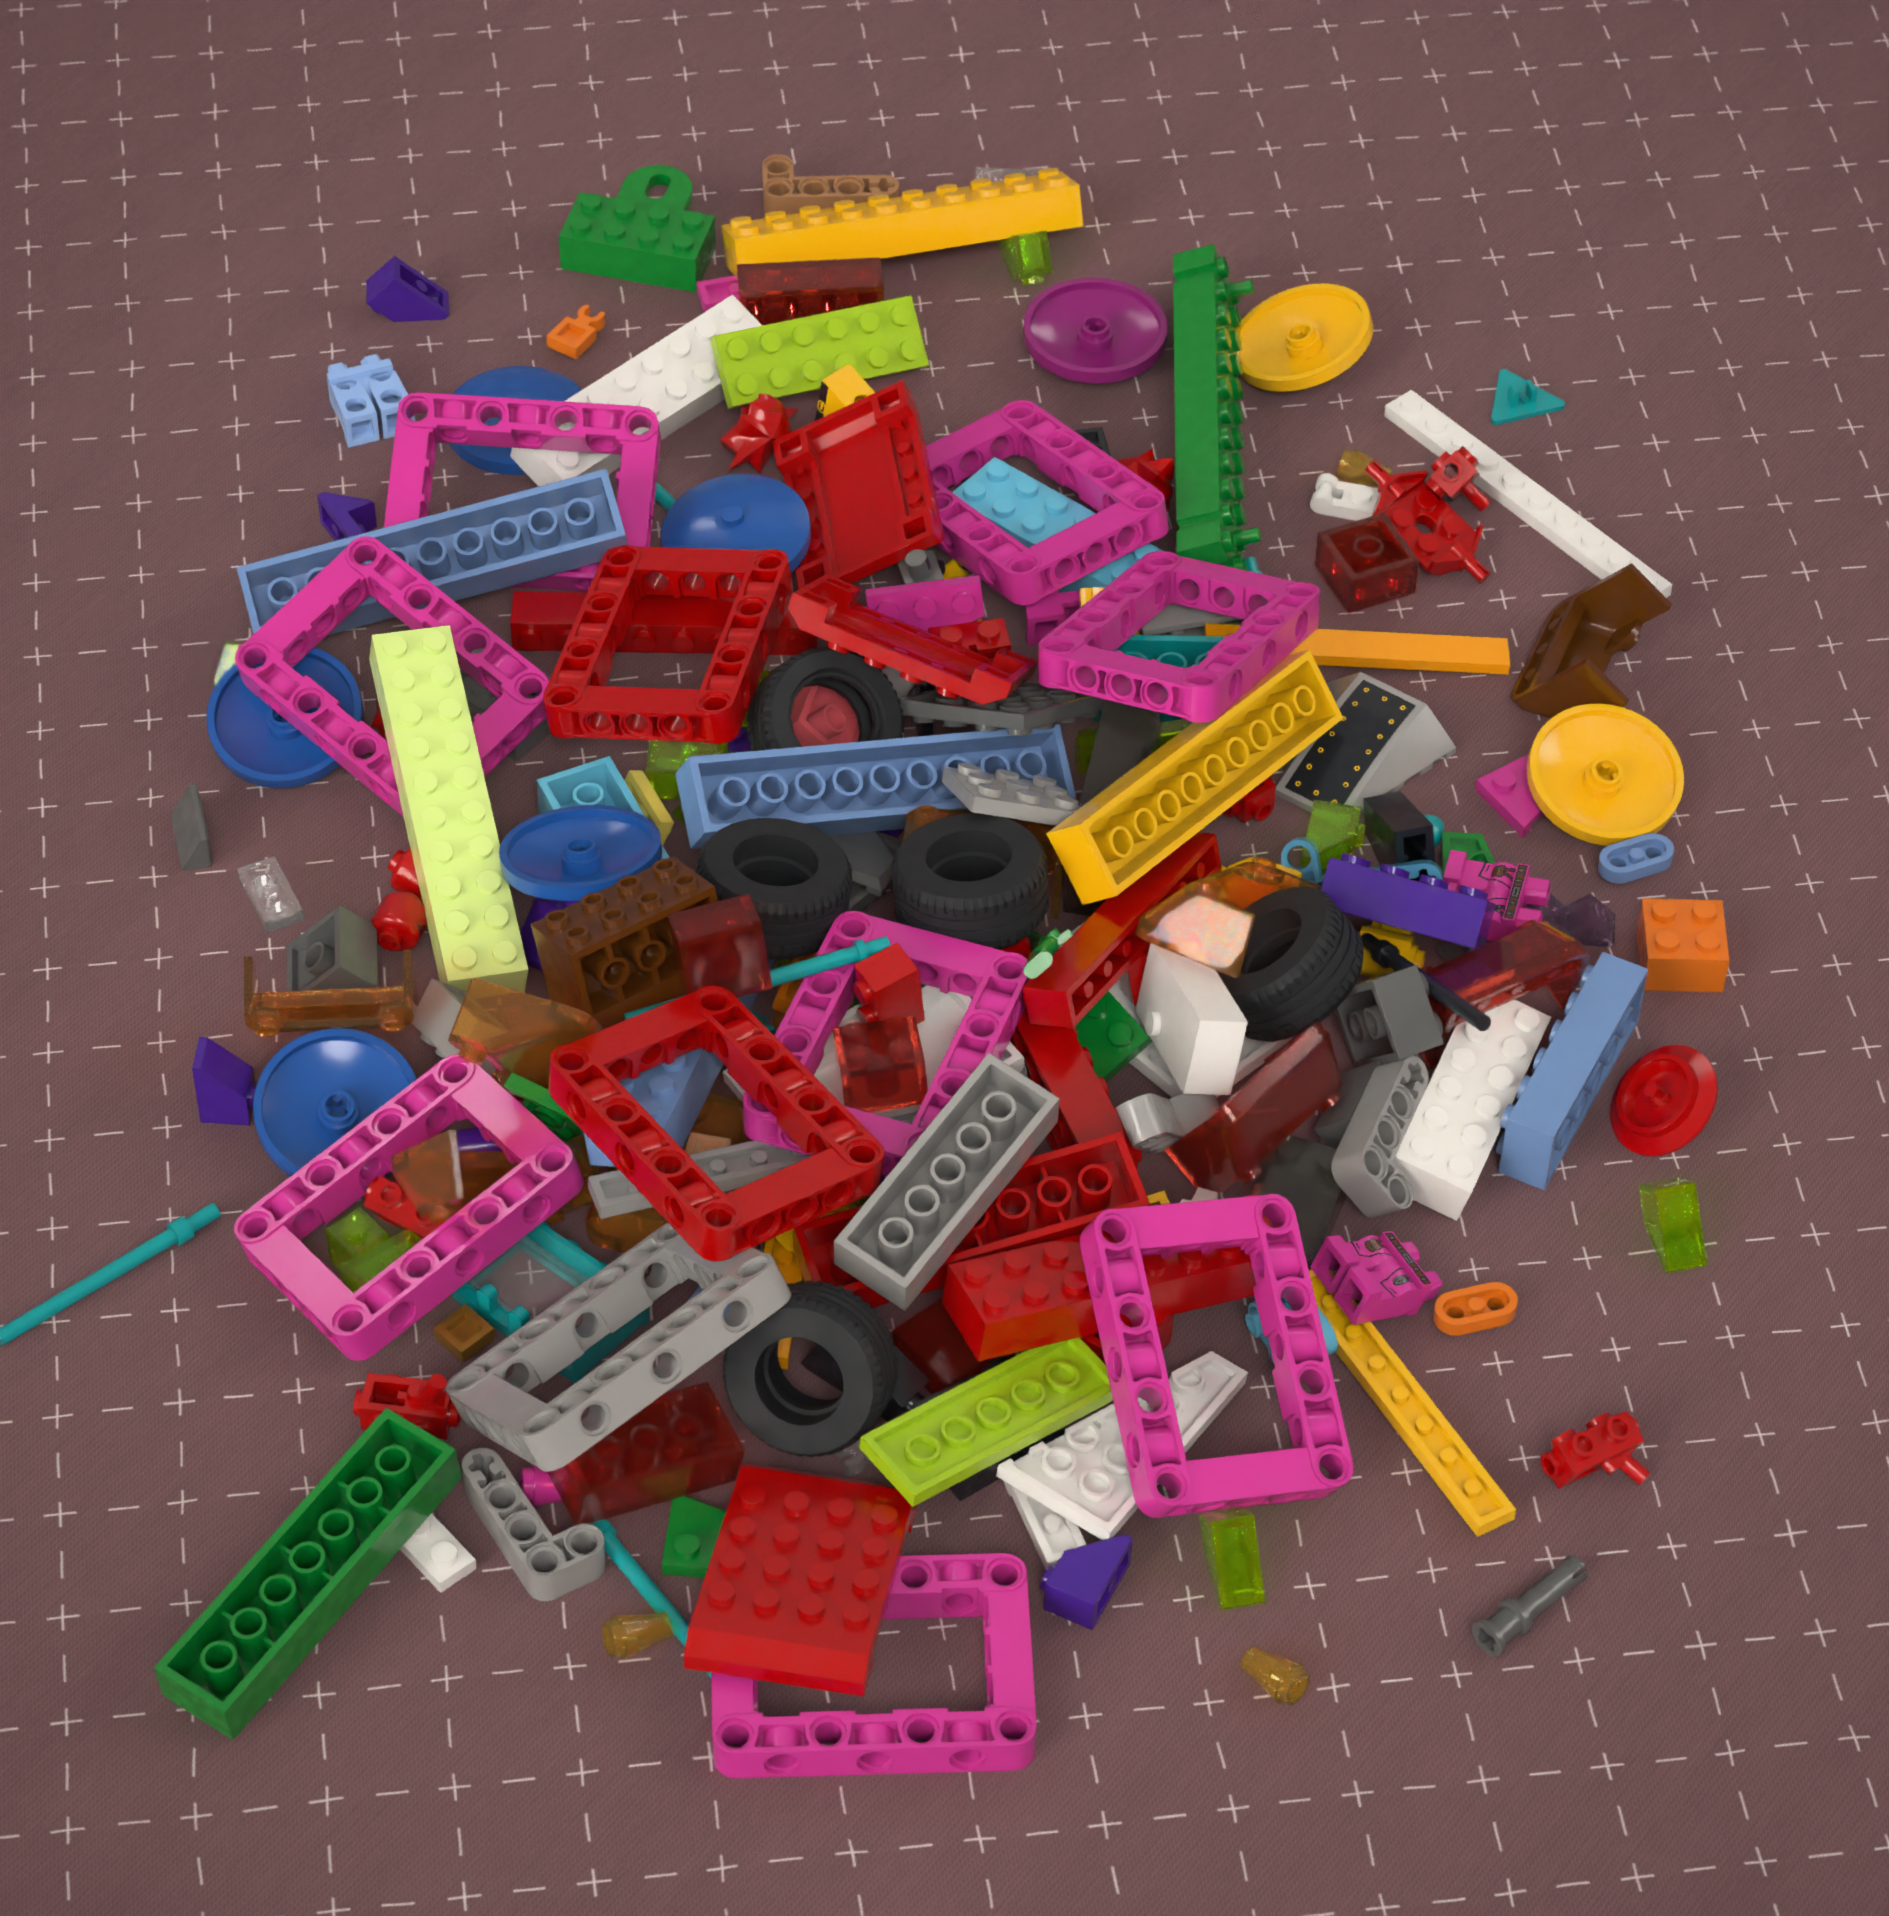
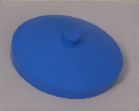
(510, 382)
(740, 515)
(260, 742)
(578, 851)
(323, 1090)

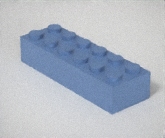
(1571, 1070)

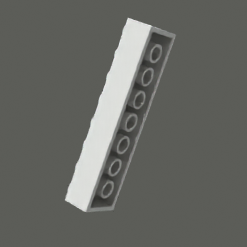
(670, 378)

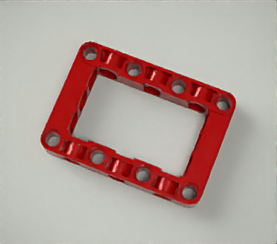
(576, 694)
(715, 1224)

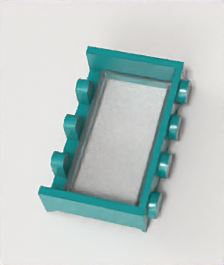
(533, 1278)

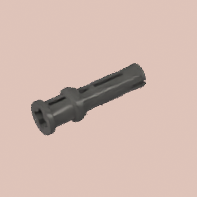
(1517, 1614)

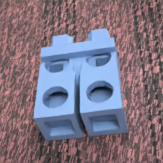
(364, 397)

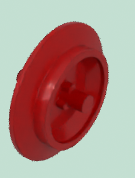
(1664, 1100)

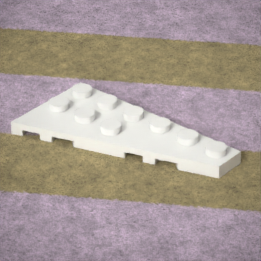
(1086, 1468)

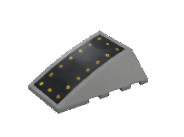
(1368, 752)

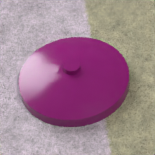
(1095, 330)

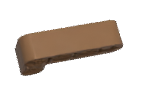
(789, 193)

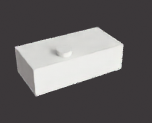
(1191, 1021)

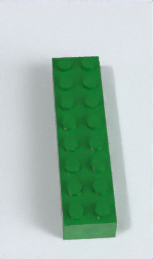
(308, 1573)

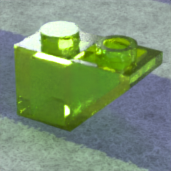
(1674, 1223)

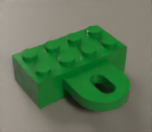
(641, 235)

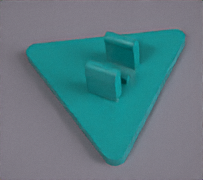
(1521, 399)

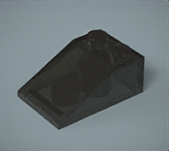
(1304, 1176)

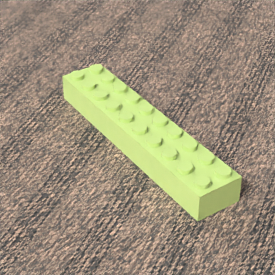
(447, 809)

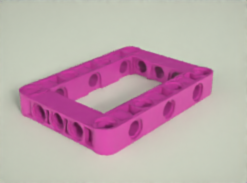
(528, 426)
(1127, 506)
(400, 589)
(1138, 595)
(943, 962)
(446, 1257)
(1139, 1370)
(885, 1742)

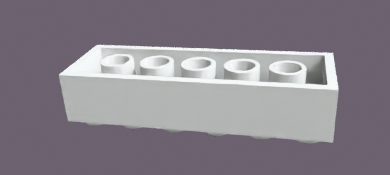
(1466, 1105)

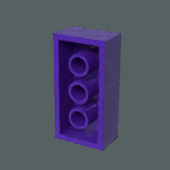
(1408, 904)

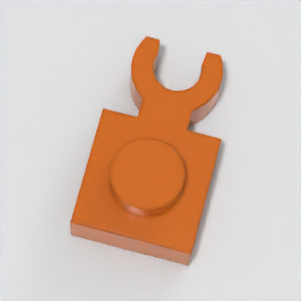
(576, 335)

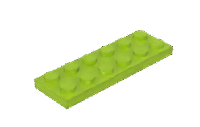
(803, 351)
(988, 1418)

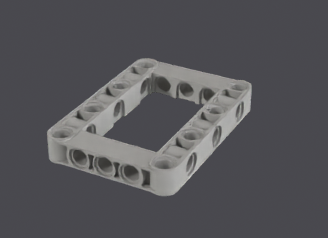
(626, 1382)

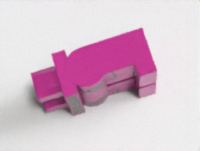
(1506, 887)
(1378, 1274)

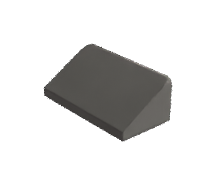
(191, 831)

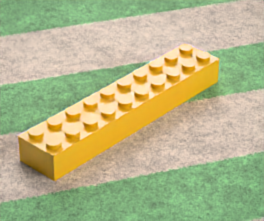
(908, 223)
(1193, 780)

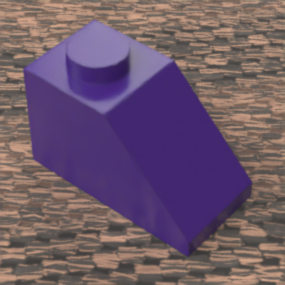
(405, 294)
(222, 1085)
(1086, 1579)

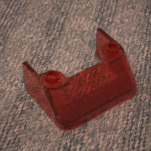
(1507, 970)
(1261, 1113)

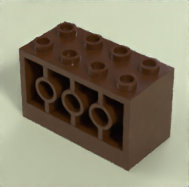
(617, 943)

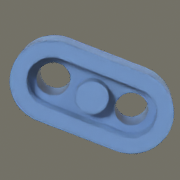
(1635, 858)

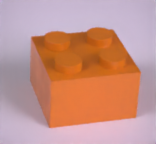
(1683, 944)

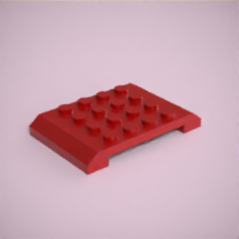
(863, 486)
(831, 613)
(799, 1579)

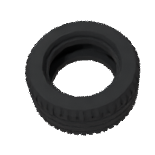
(847, 674)

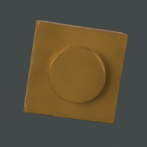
(464, 1333)

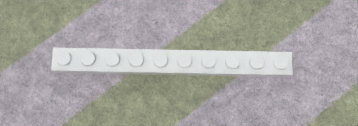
(1518, 491)

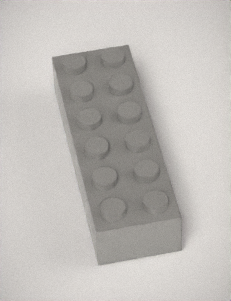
(946, 1181)

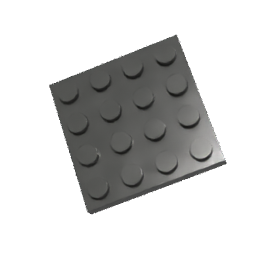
(1021, 711)

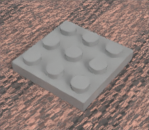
(1008, 795)

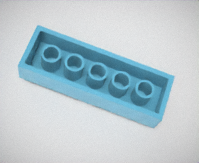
(1034, 513)

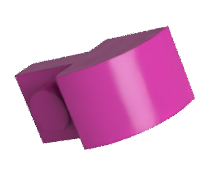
(1048, 614)

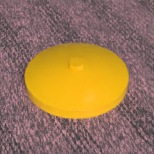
(1303, 337)
(1604, 774)

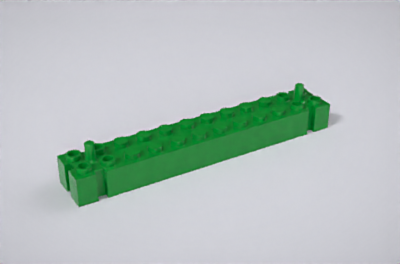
(1209, 410)

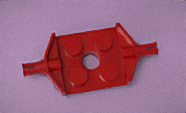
(1411, 502)

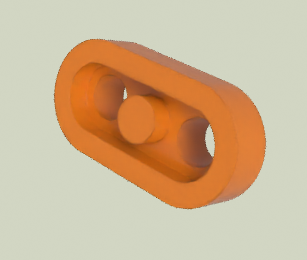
(1472, 1308)

